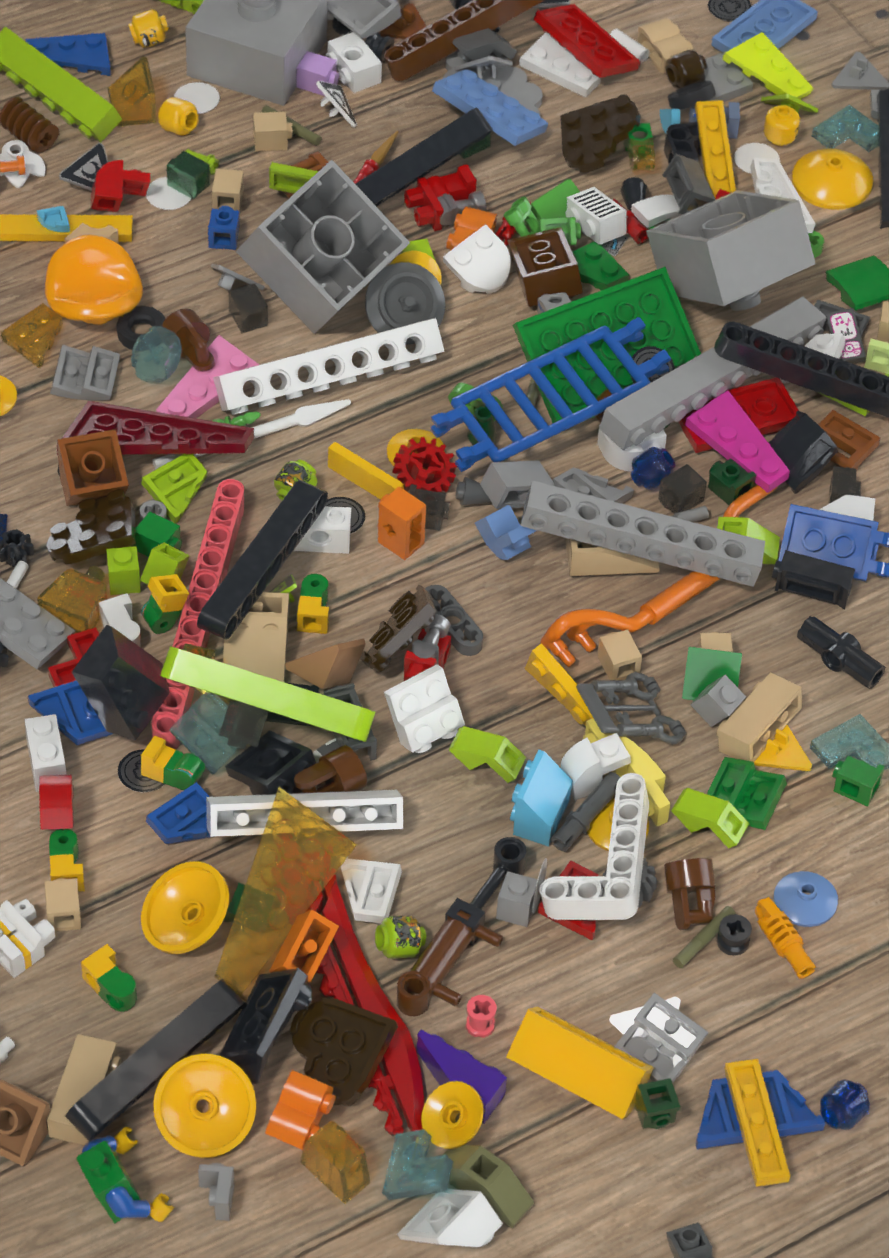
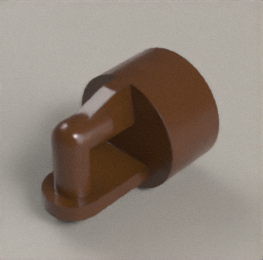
(193, 338)
(339, 769)
(690, 877)

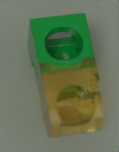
(641, 151)

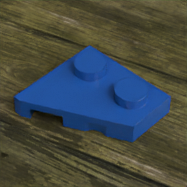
(181, 817)

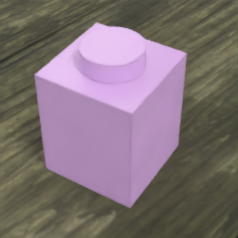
(314, 69)

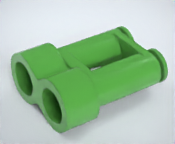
(518, 213)

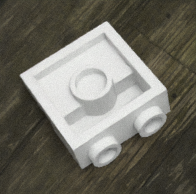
(424, 710)

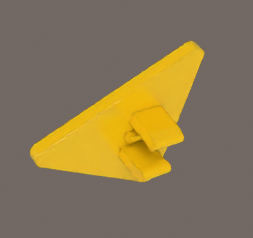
(784, 752)

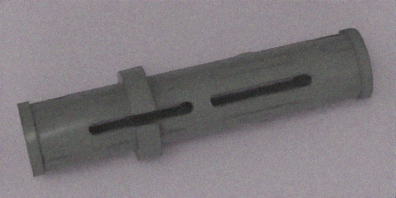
(580, 820)

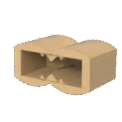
(662, 41)

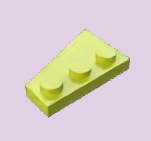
(766, 62)

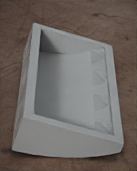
(365, 16)

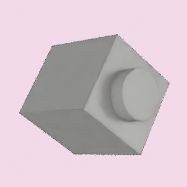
(718, 700)
(516, 899)

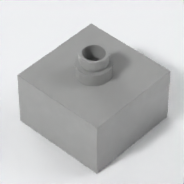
(254, 44)
(322, 246)
(733, 248)

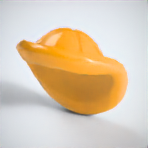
(92, 280)

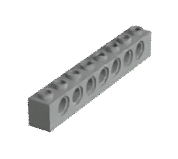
(643, 533)

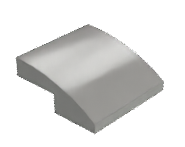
(85, 374)
(662, 1038)

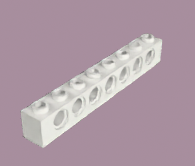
(424, 333)

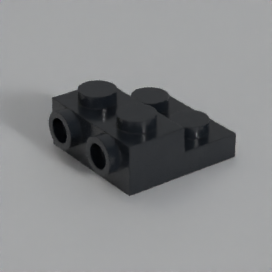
(271, 764)

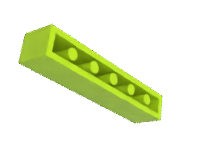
(56, 87)

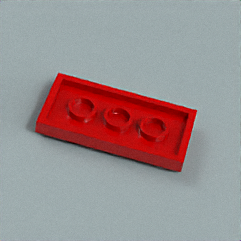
(586, 40)
(765, 404)

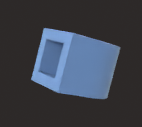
(504, 534)

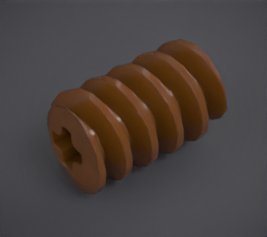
(28, 125)

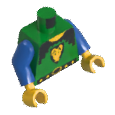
(112, 1183)

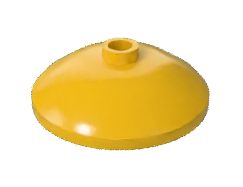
(832, 179)
(185, 907)
(229, 1101)

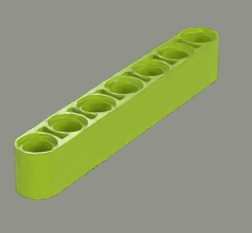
(267, 694)

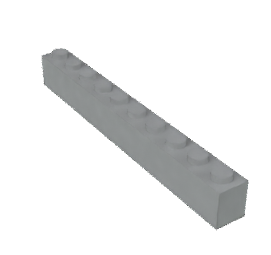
(700, 380)

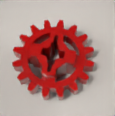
(422, 454)

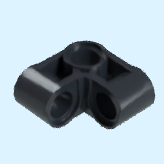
(682, 140)

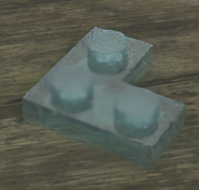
(845, 125)
(851, 739)
(411, 1171)

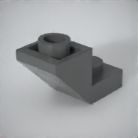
(482, 44)

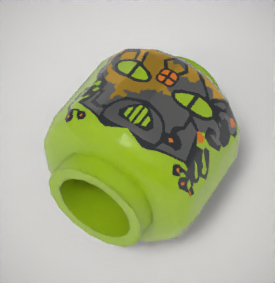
(291, 473)
(400, 937)

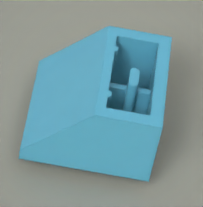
(540, 799)

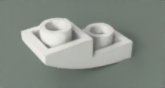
(656, 209)

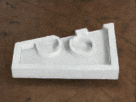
(559, 65)

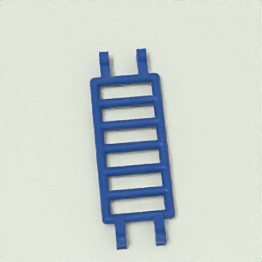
(485, 447)

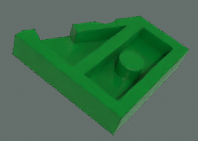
(599, 267)

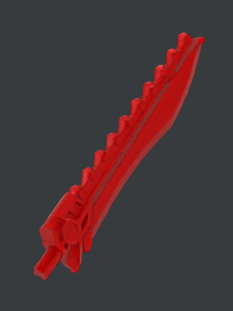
(401, 1056)

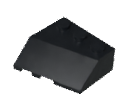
(121, 683)

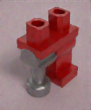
(444, 197)
(430, 649)

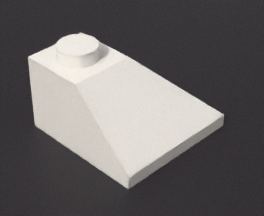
(453, 1219)

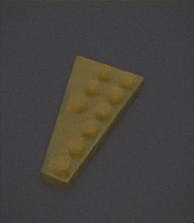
(287, 875)

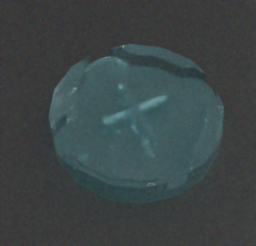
(156, 354)

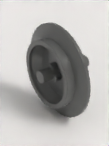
(403, 296)

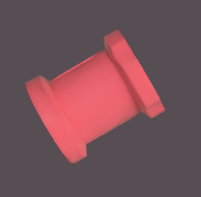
(481, 1014)

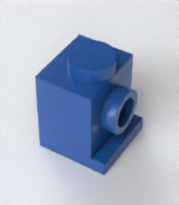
(223, 221)

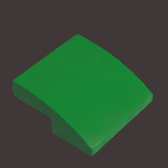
(861, 282)
(748, 790)

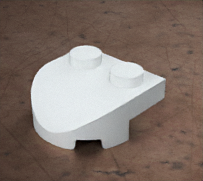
(480, 262)

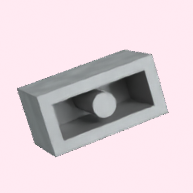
(510, 482)

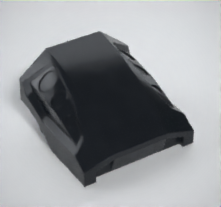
(803, 449)

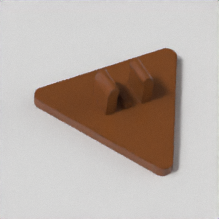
(406, 25)

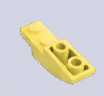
(642, 765)

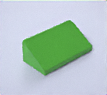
(554, 202)

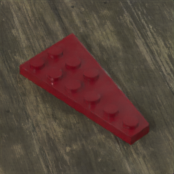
(160, 433)

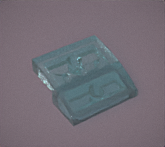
(200, 729)

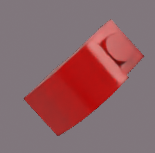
(113, 182)
(56, 802)

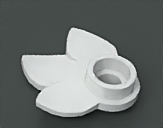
(33, 162)

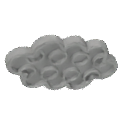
(508, 80)

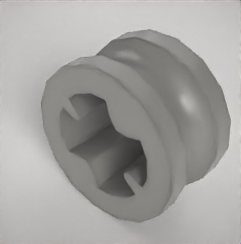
(154, 507)

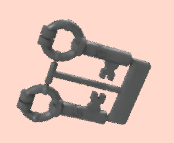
(630, 686)

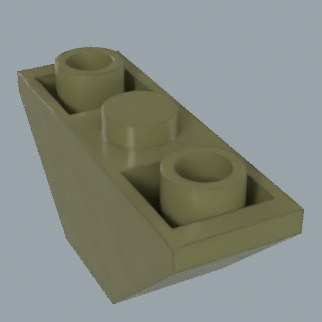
(483, 1172)

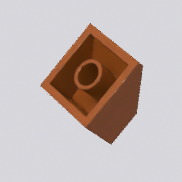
(91, 466)

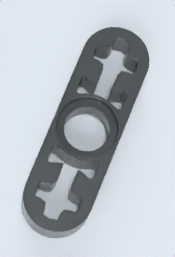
(451, 607)

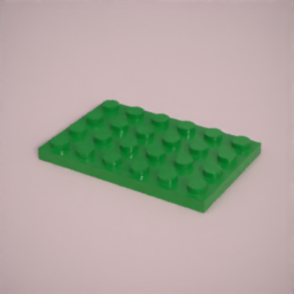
(646, 296)

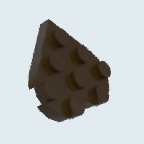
(596, 130)
(97, 527)
(408, 615)
(341, 1045)

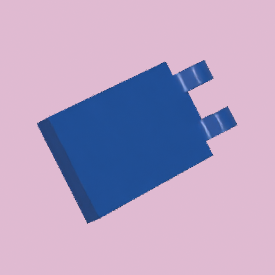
(836, 540)

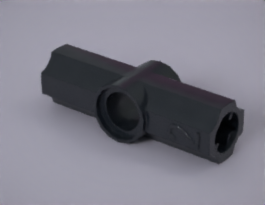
(841, 652)

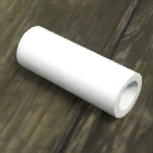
(631, 45)

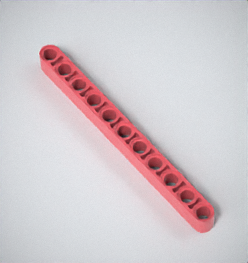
(207, 576)

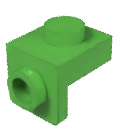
(568, 224)

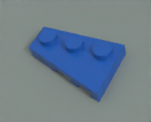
(77, 51)

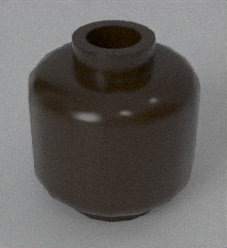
(686, 68)

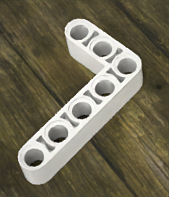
(617, 892)

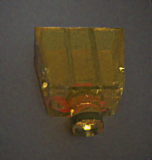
(76, 598)
(332, 1156)

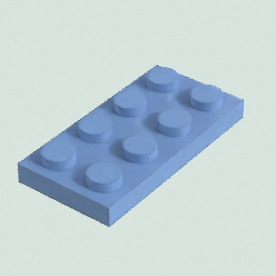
(775, 18)
(502, 112)

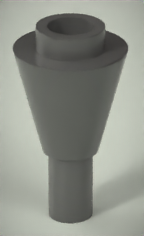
(470, 492)

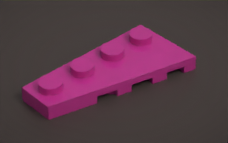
(735, 436)

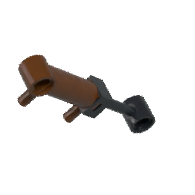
(461, 928)

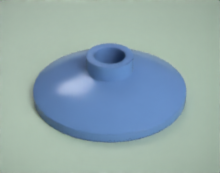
(803, 908)

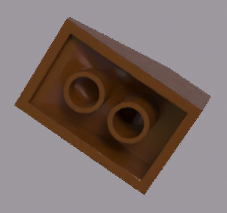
(545, 265)

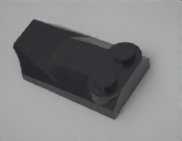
(264, 1018)

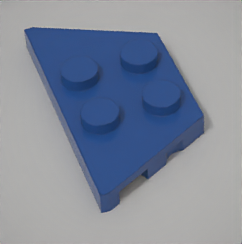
(73, 712)
(721, 1124)

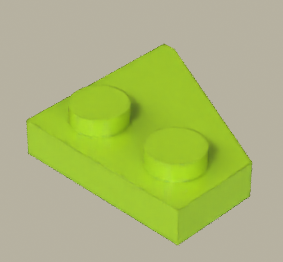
(176, 484)

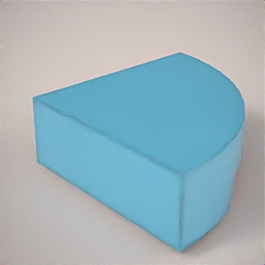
(669, 117)
(54, 219)

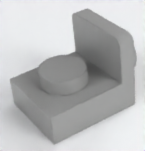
(221, 1184)

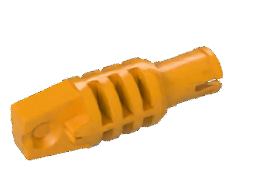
(783, 937)

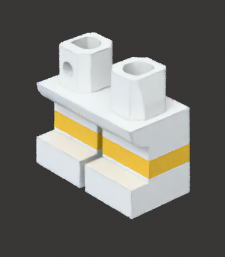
(19, 941)

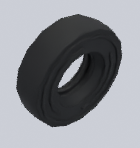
(689, 95)
(138, 315)

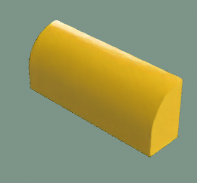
(579, 1061)

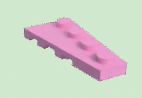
(197, 388)

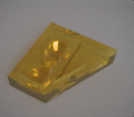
(34, 333)

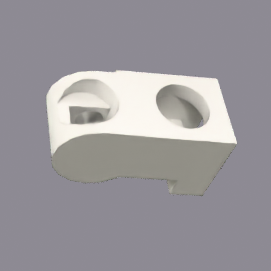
(118, 614)

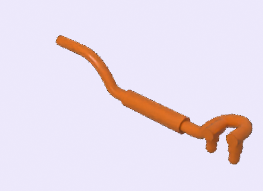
(650, 613)

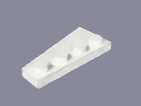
(772, 180)

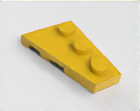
(557, 682)

